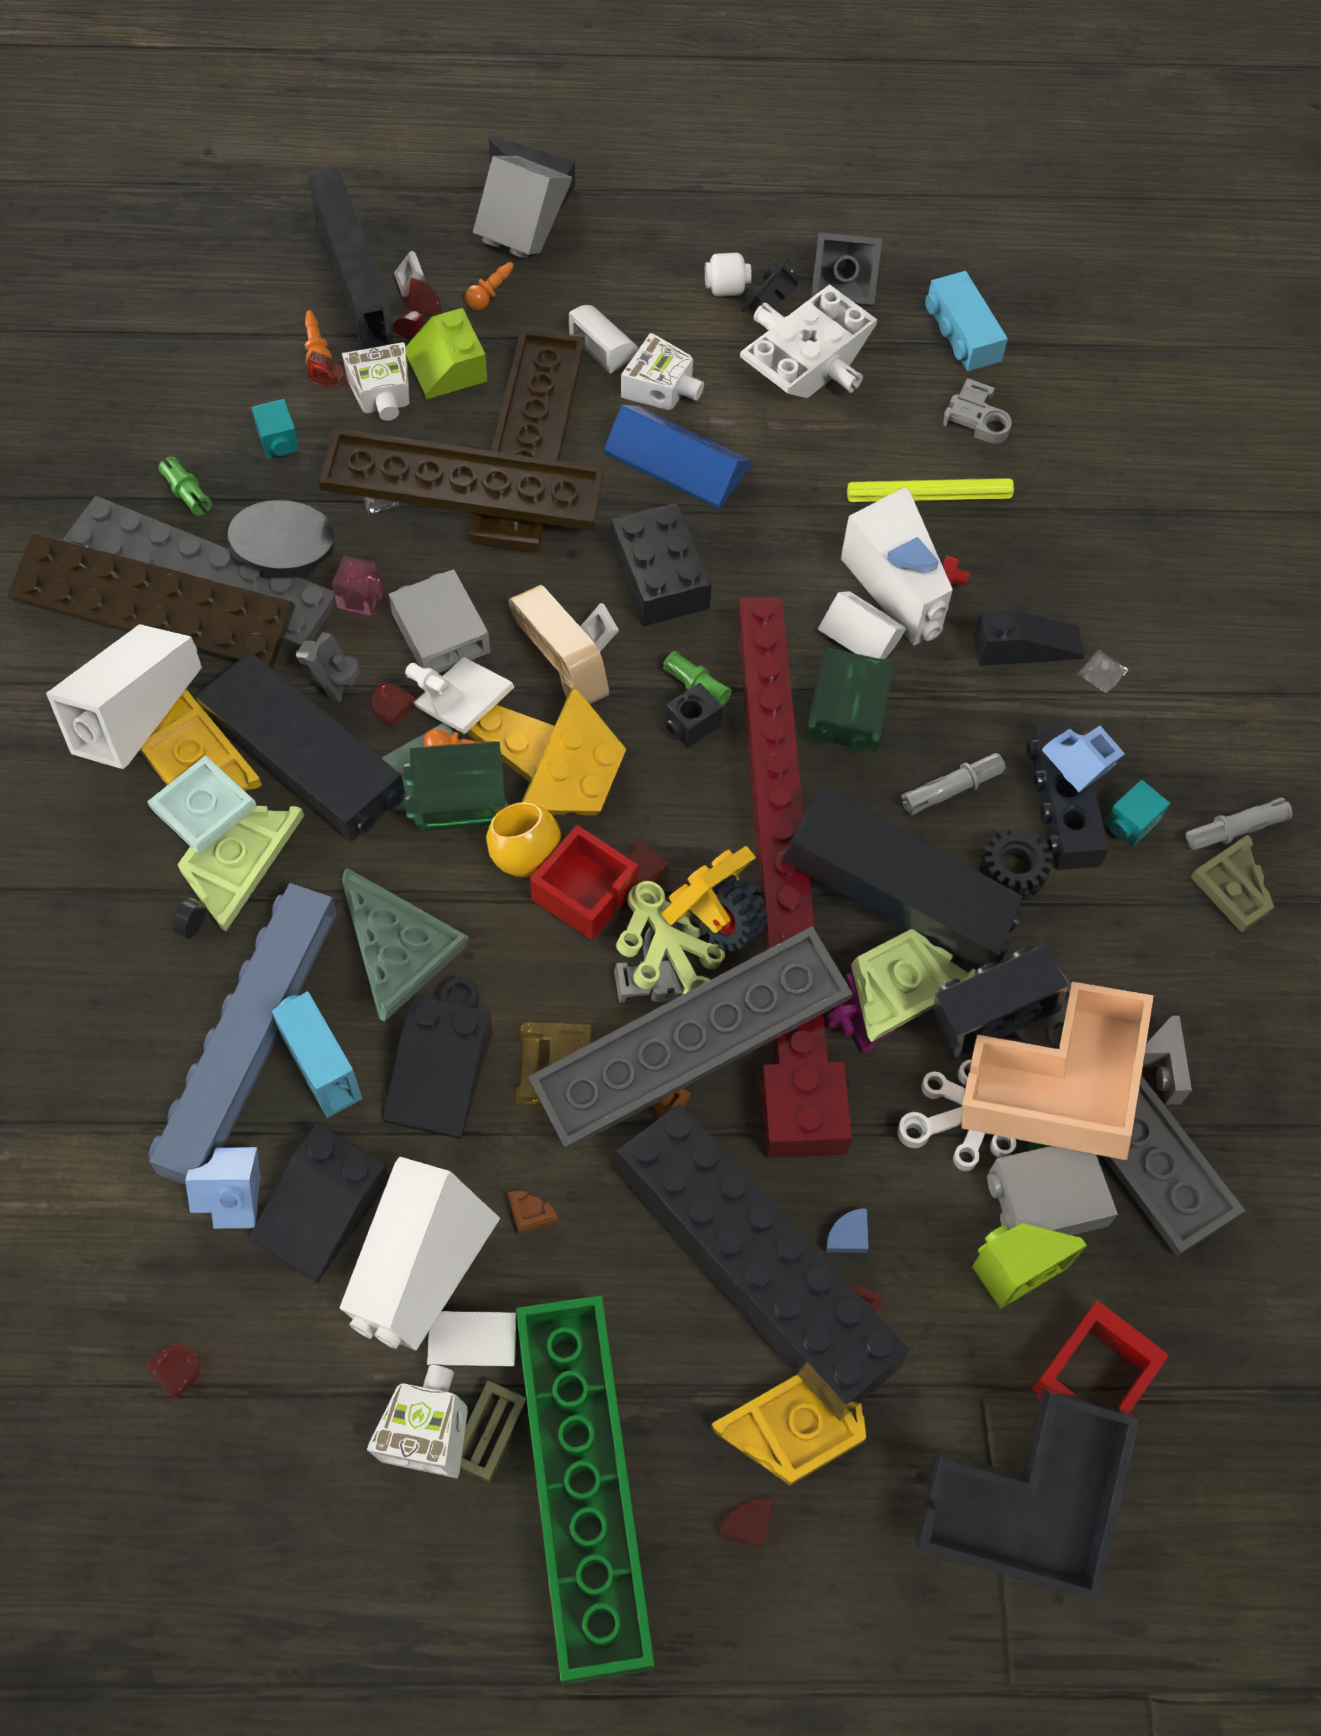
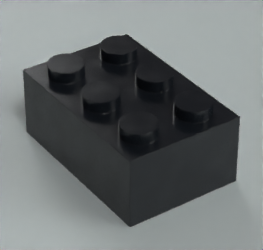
(660, 564)
(999, 999)

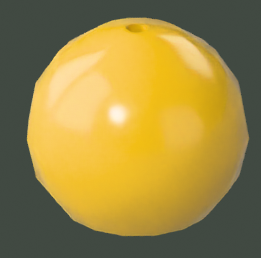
(522, 838)

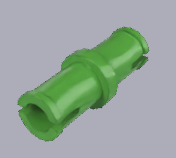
(185, 486)
(692, 675)

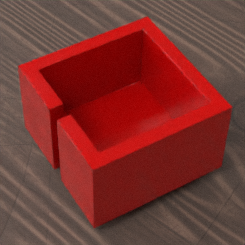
(584, 882)

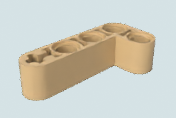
(561, 642)

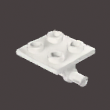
(460, 694)

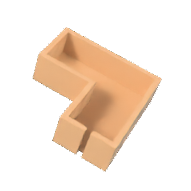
(1067, 1095)

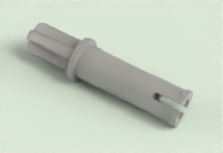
(949, 785)
(1250, 820)

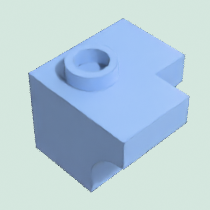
(1083, 756)
(227, 1187)

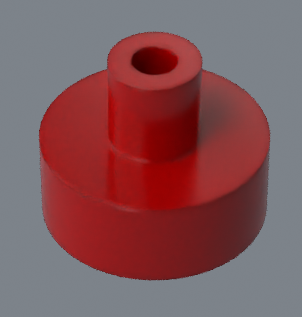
(953, 574)

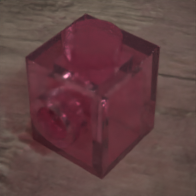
(357, 585)

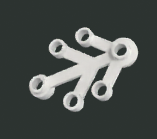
(949, 1120)

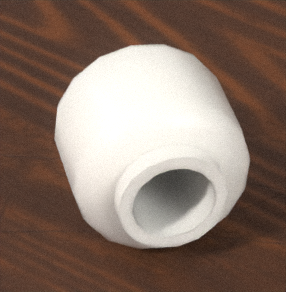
(727, 274)

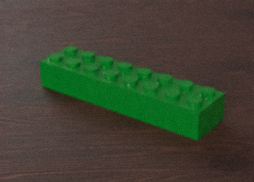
(583, 1492)

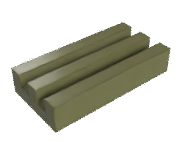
(472, 1466)

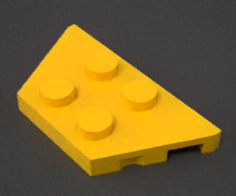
(187, 737)
(576, 762)
(791, 1431)

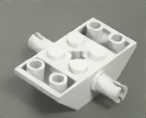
(811, 343)

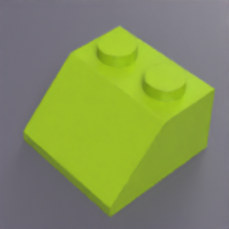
(447, 355)
(1023, 1259)

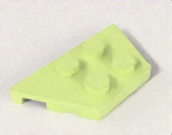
(238, 860)
(901, 981)

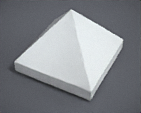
(408, 269)
(600, 626)

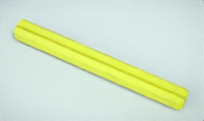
(933, 489)

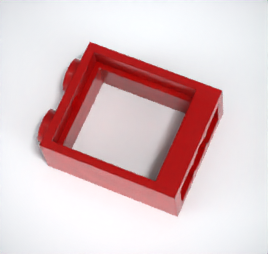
(1121, 1339)

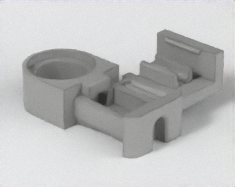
(974, 413)
(667, 981)

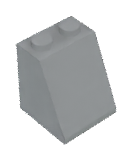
(519, 204)

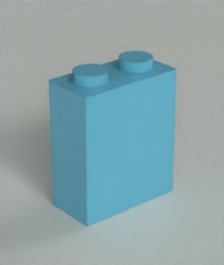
(317, 1053)

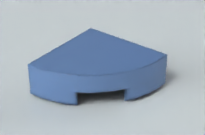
(913, 556)
(849, 1234)

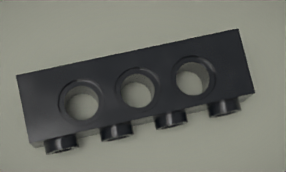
(1069, 847)

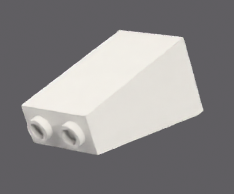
(904, 594)
(124, 694)
(415, 1253)

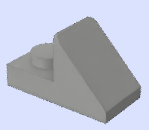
(1168, 1054)

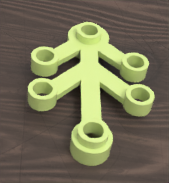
(665, 939)

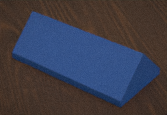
(675, 455)

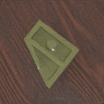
(1236, 885)

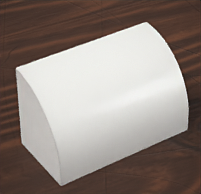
(602, 338)
(861, 626)
(473, 1339)

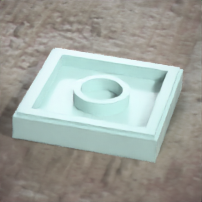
(202, 804)

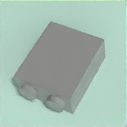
(439, 622)
(1052, 1190)

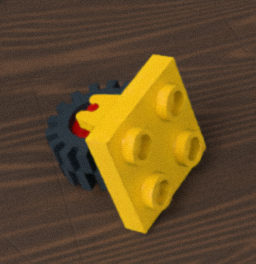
(721, 902)

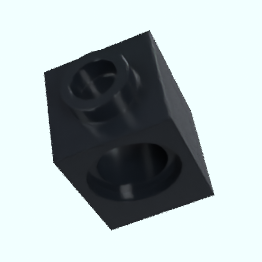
(696, 703)

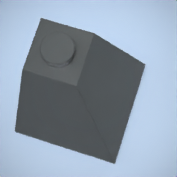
(847, 265)

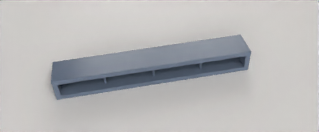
(244, 1034)

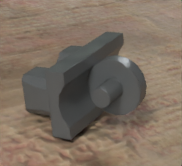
(329, 665)

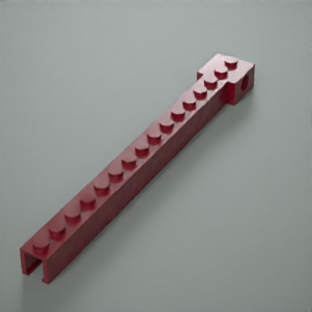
(802, 1091)

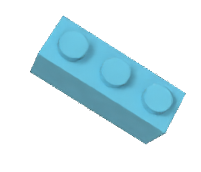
(966, 321)

